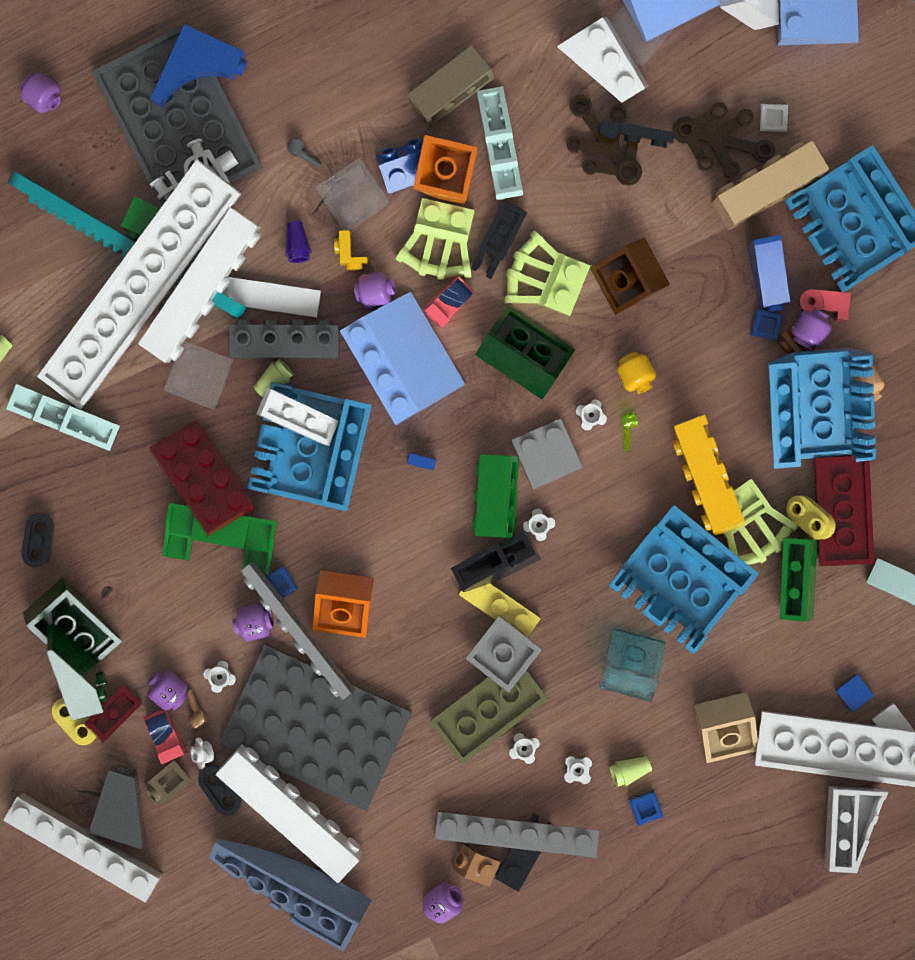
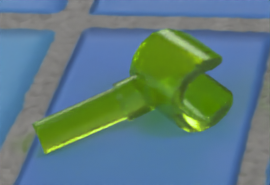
(628, 421)

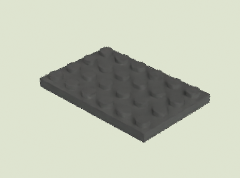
(192, 112)
(311, 733)

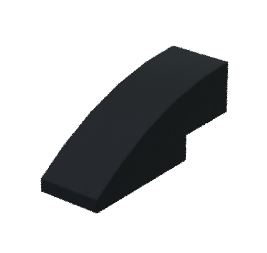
(496, 562)

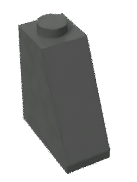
(120, 809)

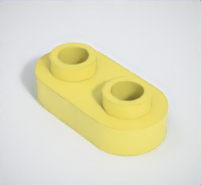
(809, 515)
(71, 727)

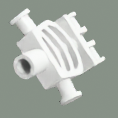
(219, 166)

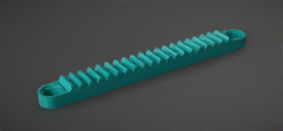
(95, 228)

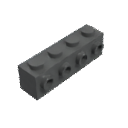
(284, 341)

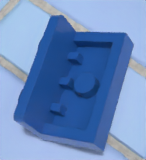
(400, 165)

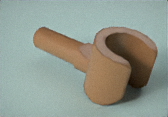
(198, 719)

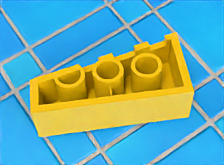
(708, 476)

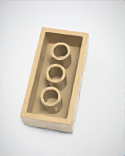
(773, 183)

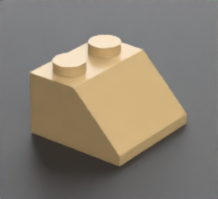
(726, 727)

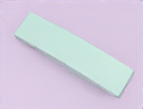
(499, 143)
(62, 417)
(893, 581)

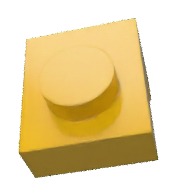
(343, 247)

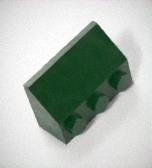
(525, 352)

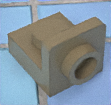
(166, 783)

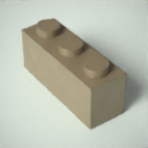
(450, 85)

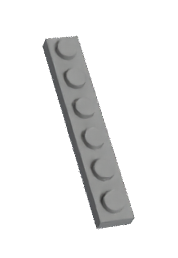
(303, 638)
(517, 834)

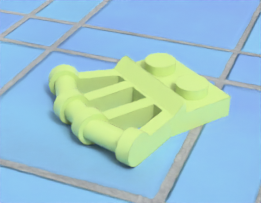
(444, 223)
(562, 284)
(752, 505)

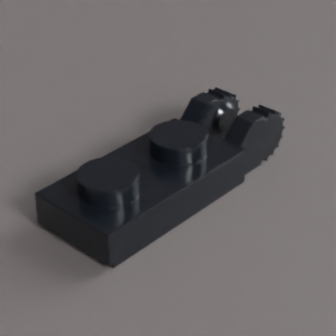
(634, 133)
(500, 236)
(518, 864)

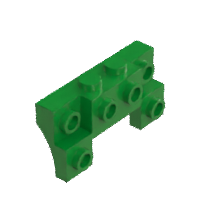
(246, 533)

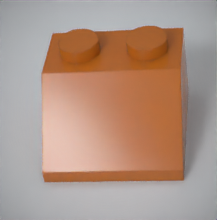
(445, 169)
(342, 603)

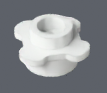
(588, 422)
(539, 532)
(218, 684)
(517, 752)
(201, 753)
(583, 776)

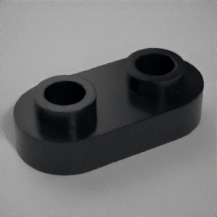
(35, 539)
(217, 792)

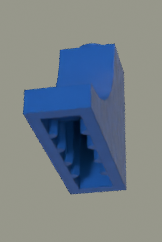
(197, 57)

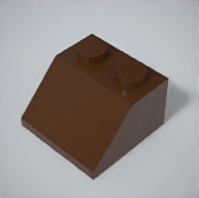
(629, 275)

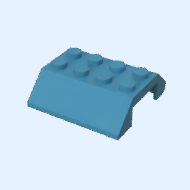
(857, 217)
(821, 406)
(307, 468)
(683, 577)

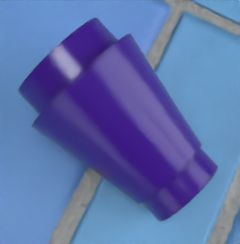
(297, 244)

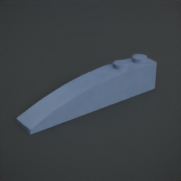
(308, 895)

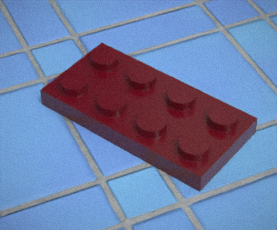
(201, 478)
(845, 493)

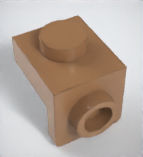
(475, 865)

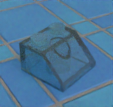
(632, 665)

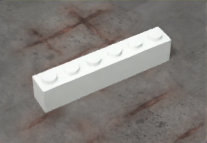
(199, 286)
(290, 813)
(83, 847)

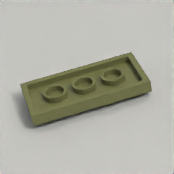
(486, 714)

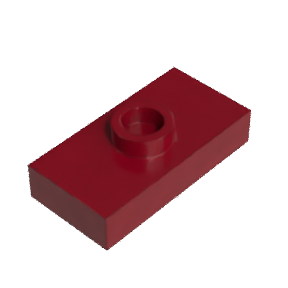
(115, 713)

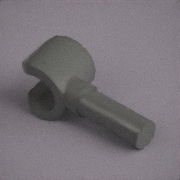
(295, 148)

